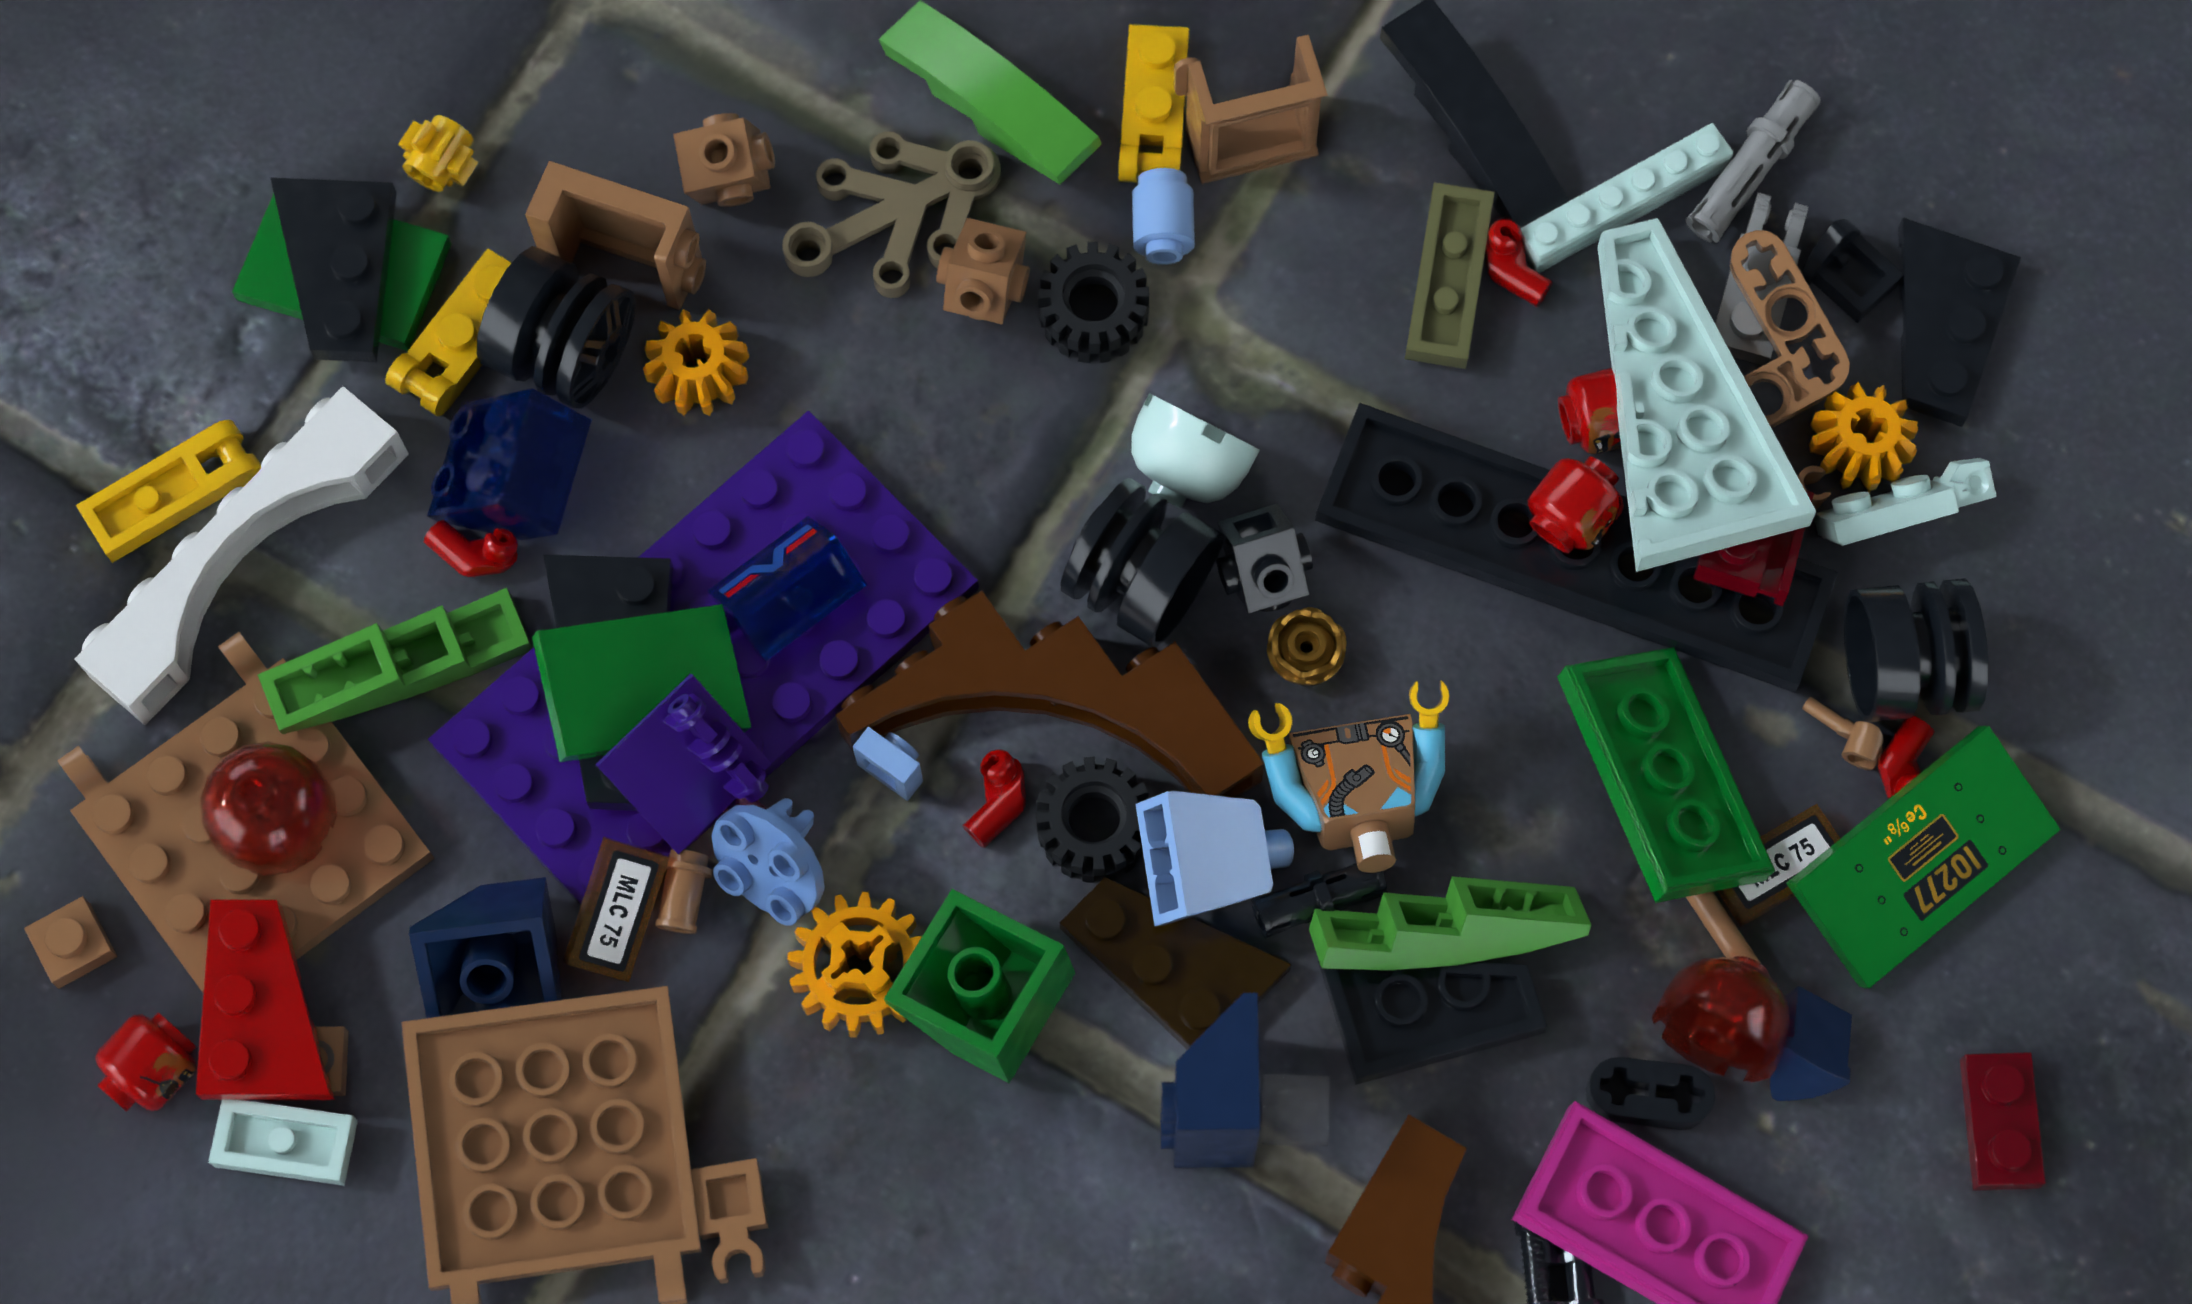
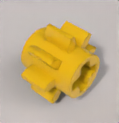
(438, 153)

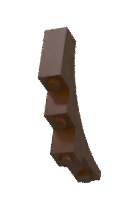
(1064, 674)
(1397, 1219)

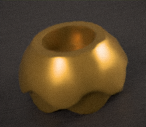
(1311, 628)

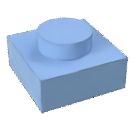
(889, 761)

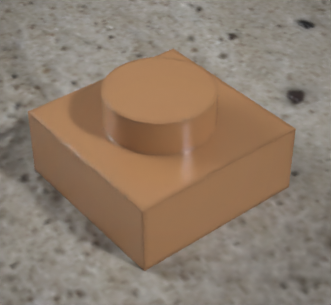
(70, 942)

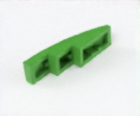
(991, 91)
(394, 663)
(1467, 926)

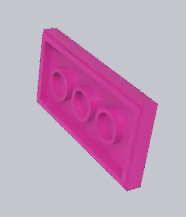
(1654, 1219)

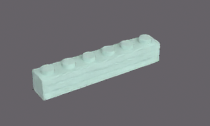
(1625, 197)

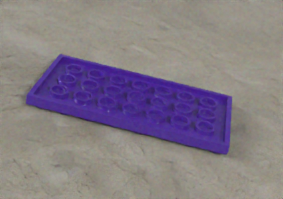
(505, 734)

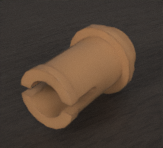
(683, 891)

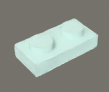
(283, 1141)

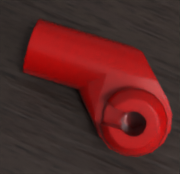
(1508, 263)

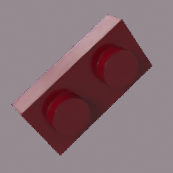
(2002, 1121)

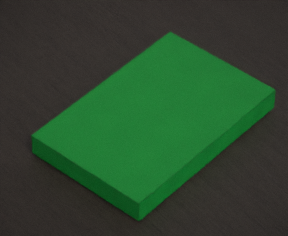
(412, 273)
(617, 671)

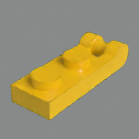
(1150, 106)
(449, 341)
(168, 490)

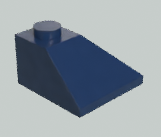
(488, 950)

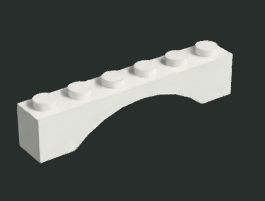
(150, 644)

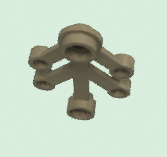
(898, 205)

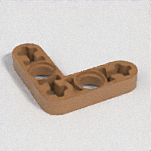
(1788, 368)

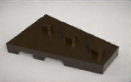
(1174, 971)

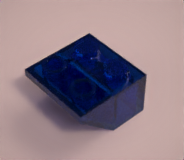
(510, 465)

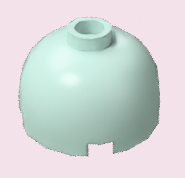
(1187, 454)

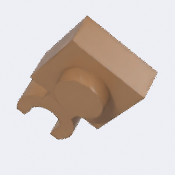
(729, 1207)

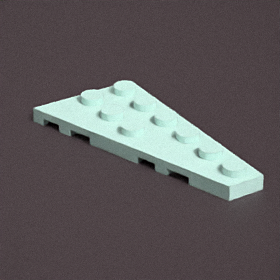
(1691, 432)

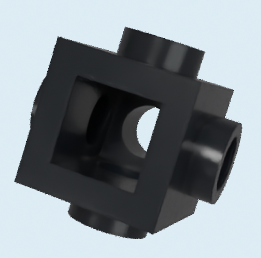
(1263, 559)

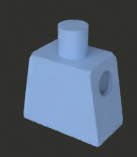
(1206, 853)

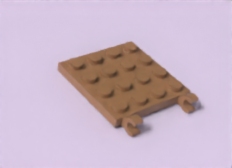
(156, 841)
(551, 1141)

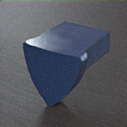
(1815, 1050)

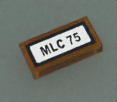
(1790, 851)
(616, 909)

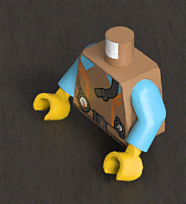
(1357, 779)

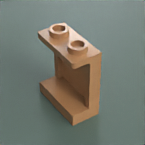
(593, 211)

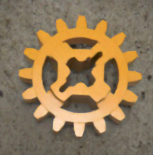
(837, 980)

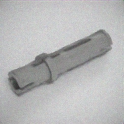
(1767, 141)

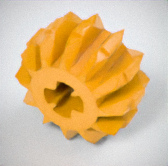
(693, 341)
(1875, 422)

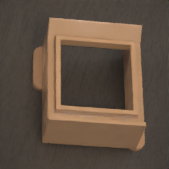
(1252, 129)

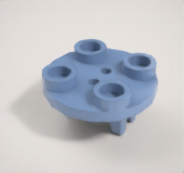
(768, 859)

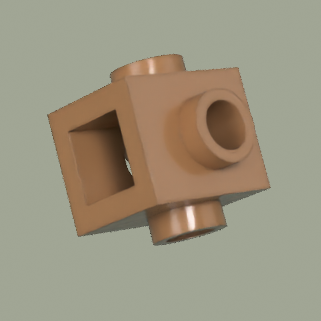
(724, 160)
(984, 271)

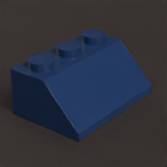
(1215, 1100)

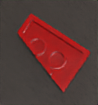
(254, 1010)

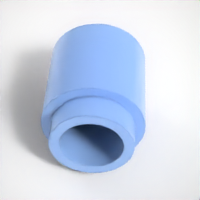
(1163, 216)

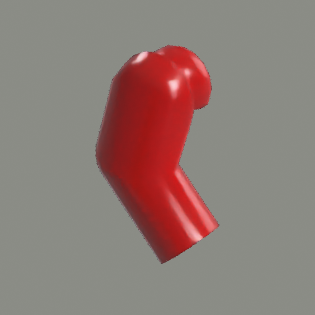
(473, 558)
(1899, 760)
(1004, 797)

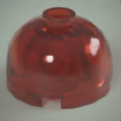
(267, 808)
(1726, 1016)

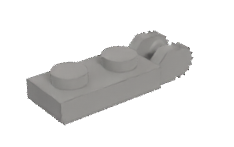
(1735, 318)

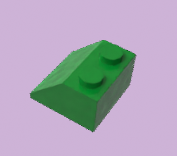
(981, 984)

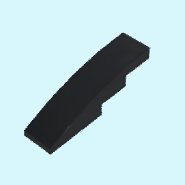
(1473, 113)

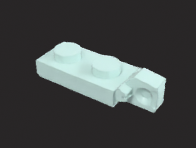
(1909, 503)

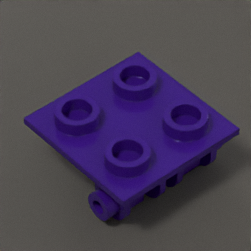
(685, 764)

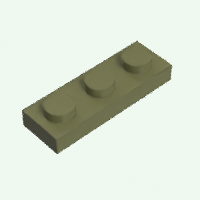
(1449, 275)

